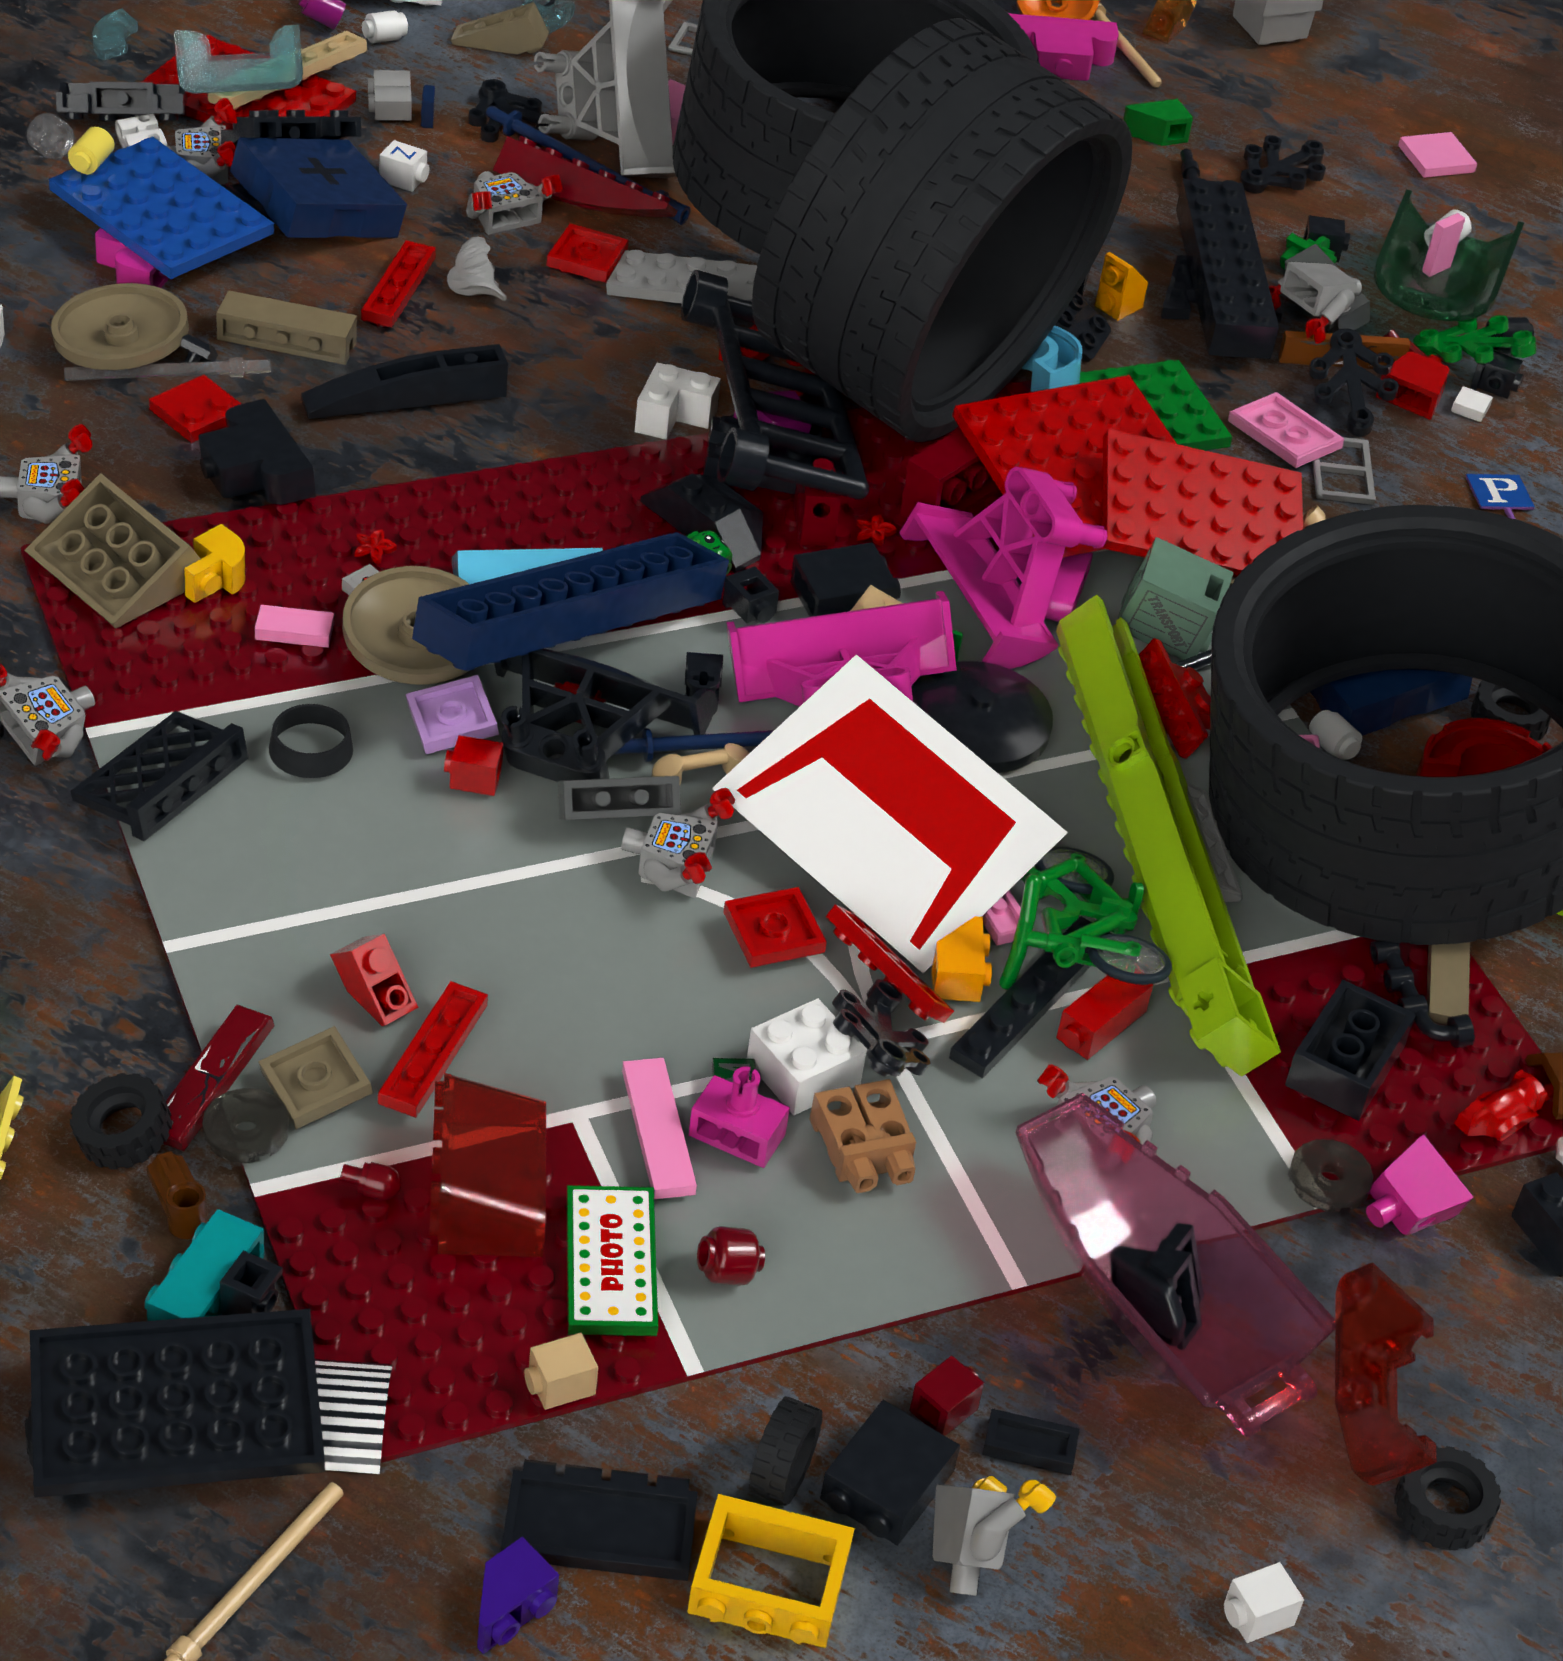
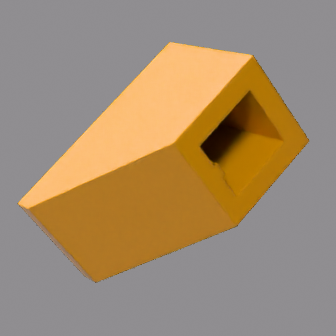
(1120, 288)
(960, 963)

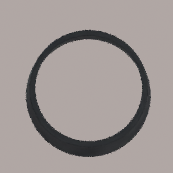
(311, 764)

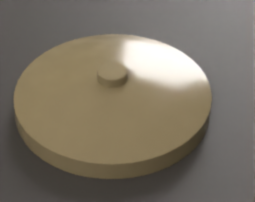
(119, 326)
(382, 620)

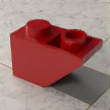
(375, 978)

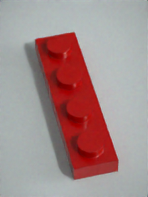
(398, 284)
(879, 956)
(432, 1049)

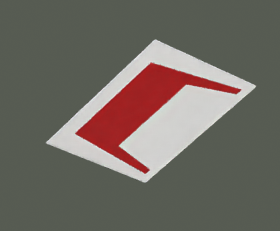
(890, 811)

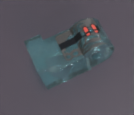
(554, 12)

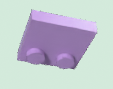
(451, 711)

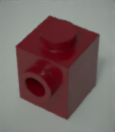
(947, 1396)

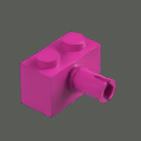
(739, 1118)

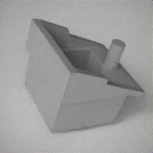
(1276, 19)

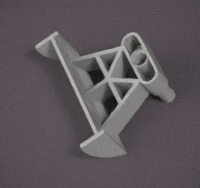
(618, 89)

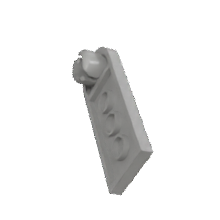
(666, 276)

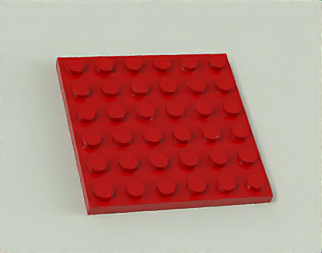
(1059, 435)

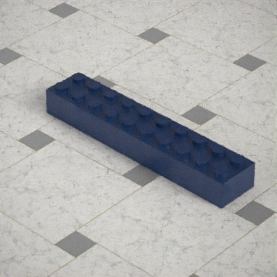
(568, 600)

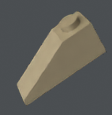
(506, 32)

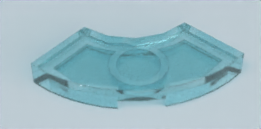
(111, 33)

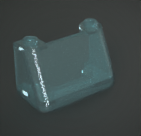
(209, 73)

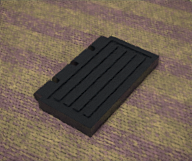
(603, 1523)

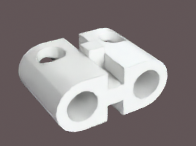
(138, 128)

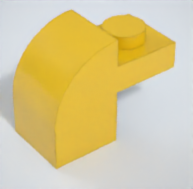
(220, 564)

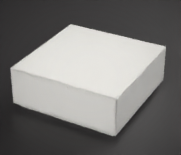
(1471, 404)

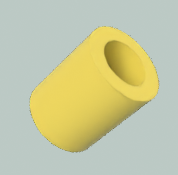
(91, 150)

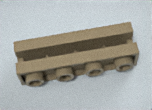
(286, 327)

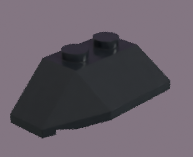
(706, 504)

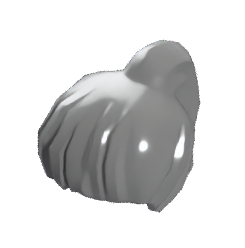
(473, 271)

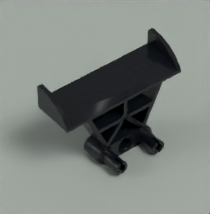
(533, 738)

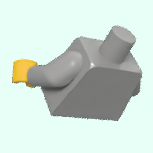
(975, 1526)

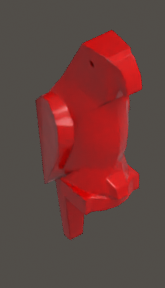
(1506, 1109)

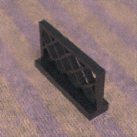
(176, 785)

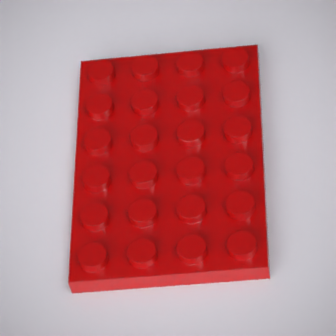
(313, 95)
(1195, 500)

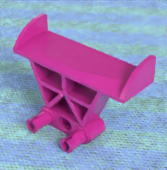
(988, 577)
(802, 654)

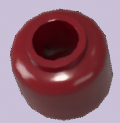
(730, 1256)

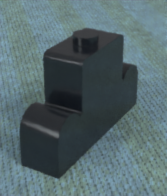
(255, 456)

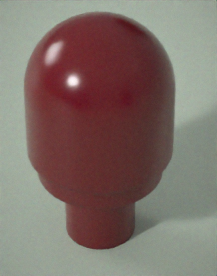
(373, 1180)

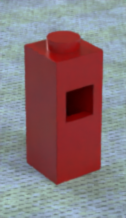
(1102, 1015)

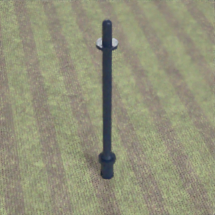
(513, 123)
(650, 744)

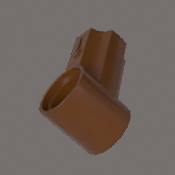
(178, 1194)

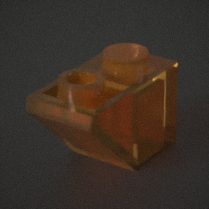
(1168, 19)

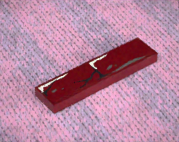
(215, 1072)

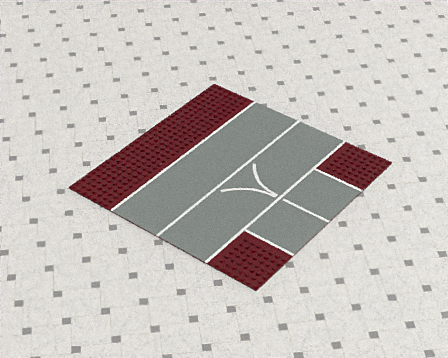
(611, 970)

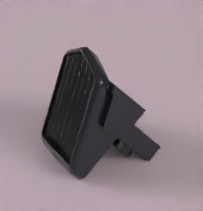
(1163, 1284)

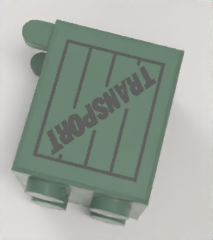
(1175, 599)

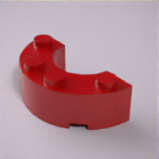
(1477, 747)

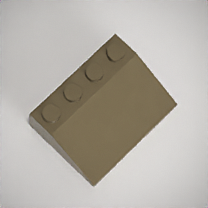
(113, 553)

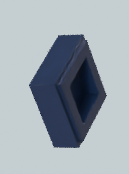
(428, 106)

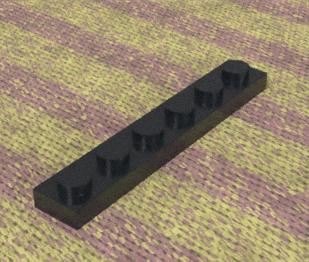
(1016, 1011)

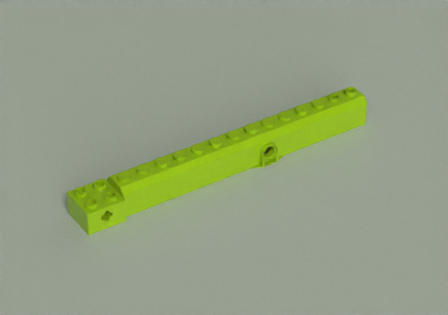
(1164, 840)

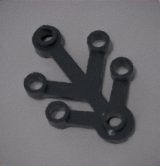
(494, 93)
(1257, 179)
(1354, 376)
(881, 1042)

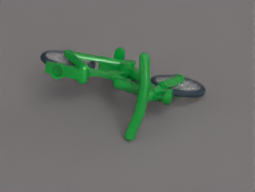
(1117, 955)

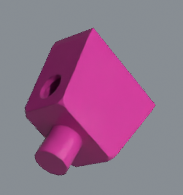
(1417, 1191)

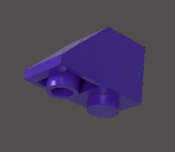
(514, 1591)

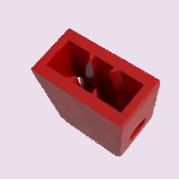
(1419, 382)

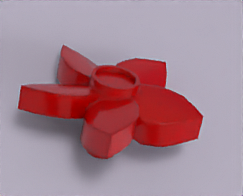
(876, 529)
(375, 545)

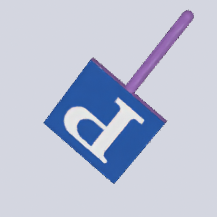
(1500, 492)

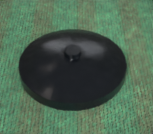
(989, 712)

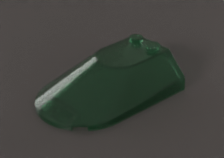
(1451, 295)

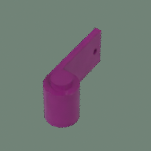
(323, 11)

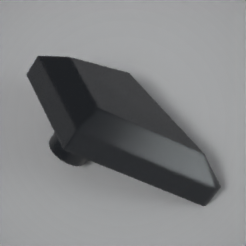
(198, 349)

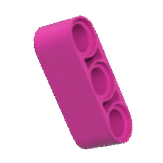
(1068, 585)

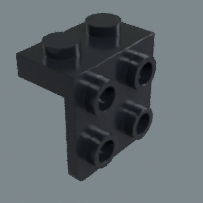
(1085, 325)

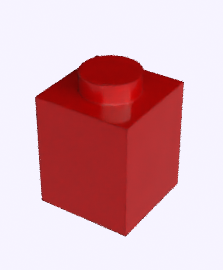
(475, 765)

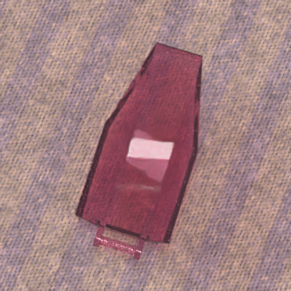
(1116, 1192)

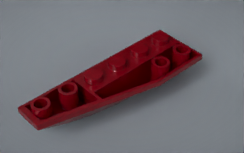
(580, 185)

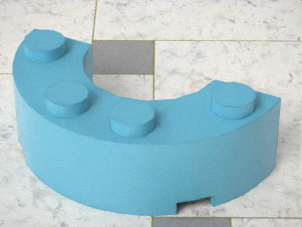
(1055, 361)

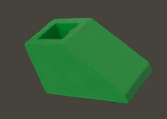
(1159, 122)

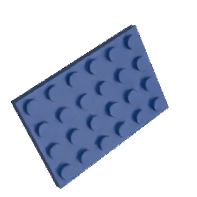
(162, 208)

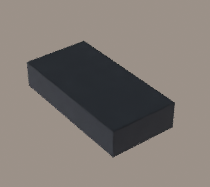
(1031, 1441)

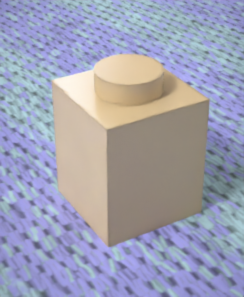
(561, 1371)

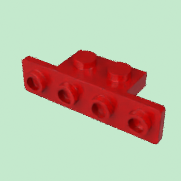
(1178, 697)

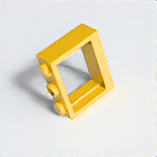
(780, 1533)

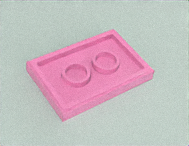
(1286, 429)

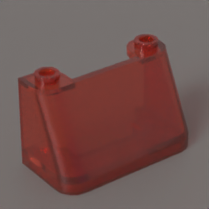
(1372, 1339)

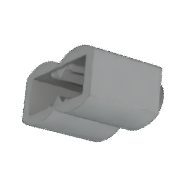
(390, 95)

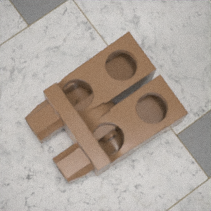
(865, 1136)

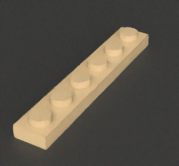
(316, 58)

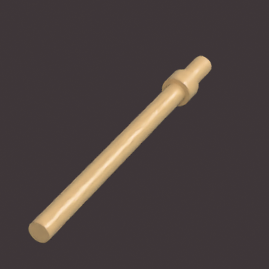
(189, 1647)

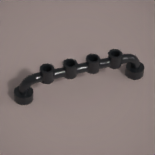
(1401, 978)

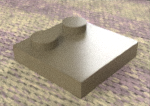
(315, 1077)

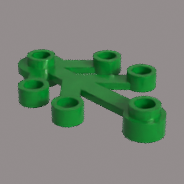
(1475, 342)

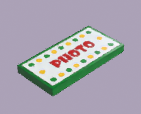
(611, 1261)

